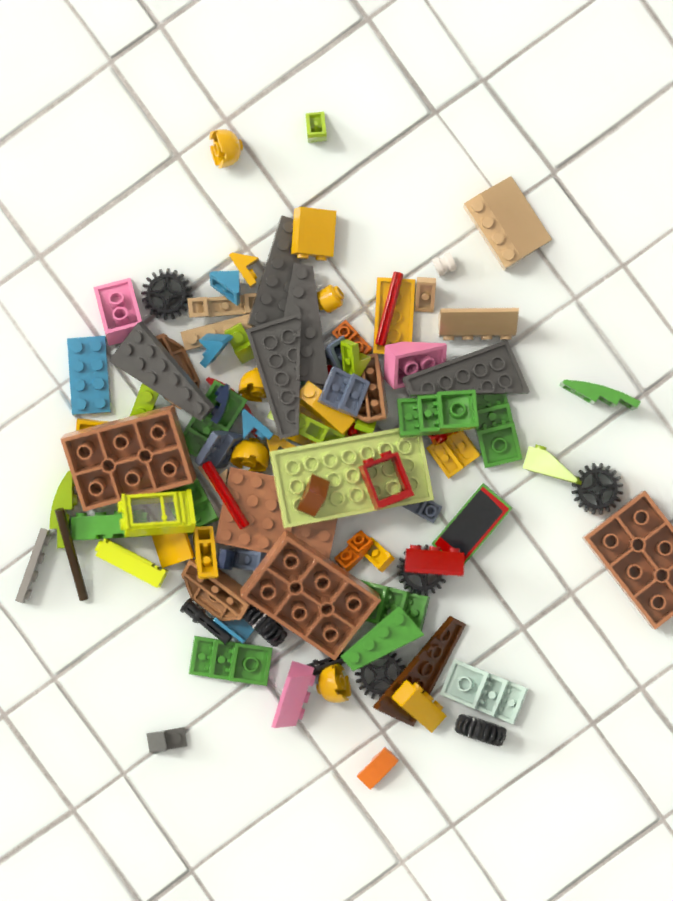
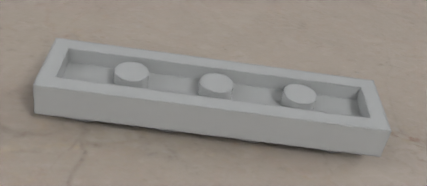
(36, 558)

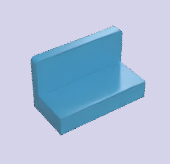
(238, 628)

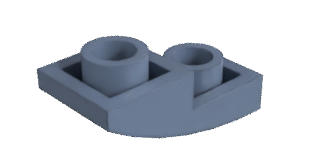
(428, 510)

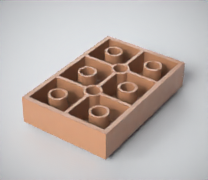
(128, 457)
(260, 505)
(638, 554)
(310, 595)

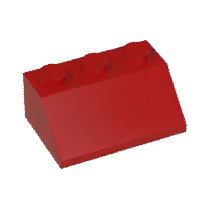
(434, 561)

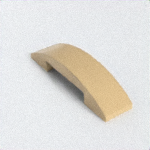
(219, 306)

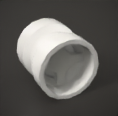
(442, 265)

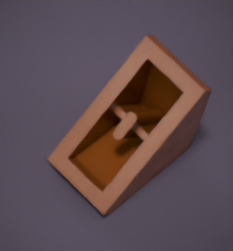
(313, 495)

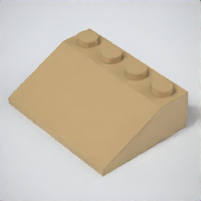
(507, 222)
(477, 323)

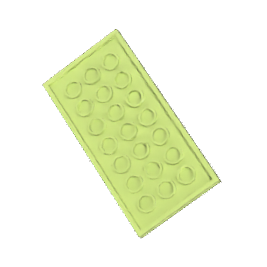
(339, 463)

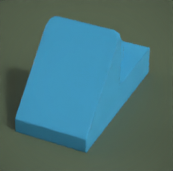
(215, 345)
(250, 422)

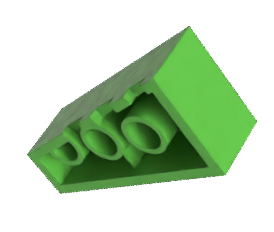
(97, 526)
(388, 635)

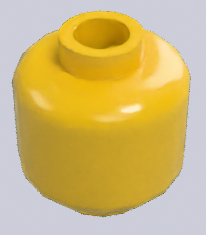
(330, 298)

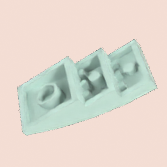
(484, 691)

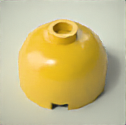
(225, 147)
(251, 386)
(250, 454)
(333, 684)

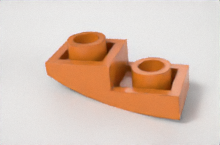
(351, 334)
(354, 552)
(377, 768)

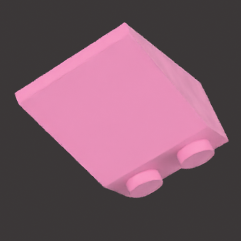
(117, 309)
(410, 357)

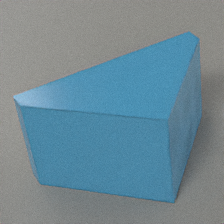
(227, 284)

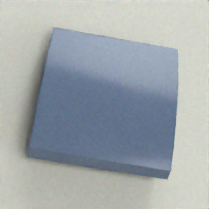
(344, 391)
(218, 448)

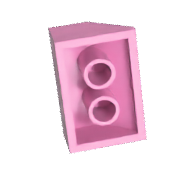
(293, 695)

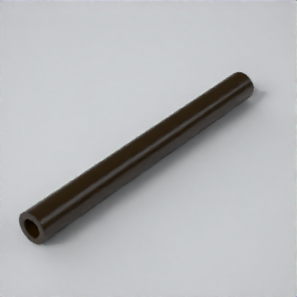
(71, 554)

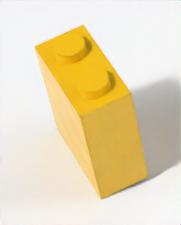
(313, 233)

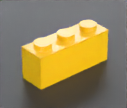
(419, 705)

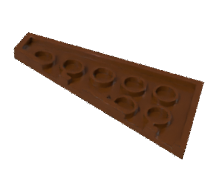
(423, 669)

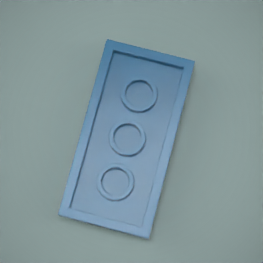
(88, 375)

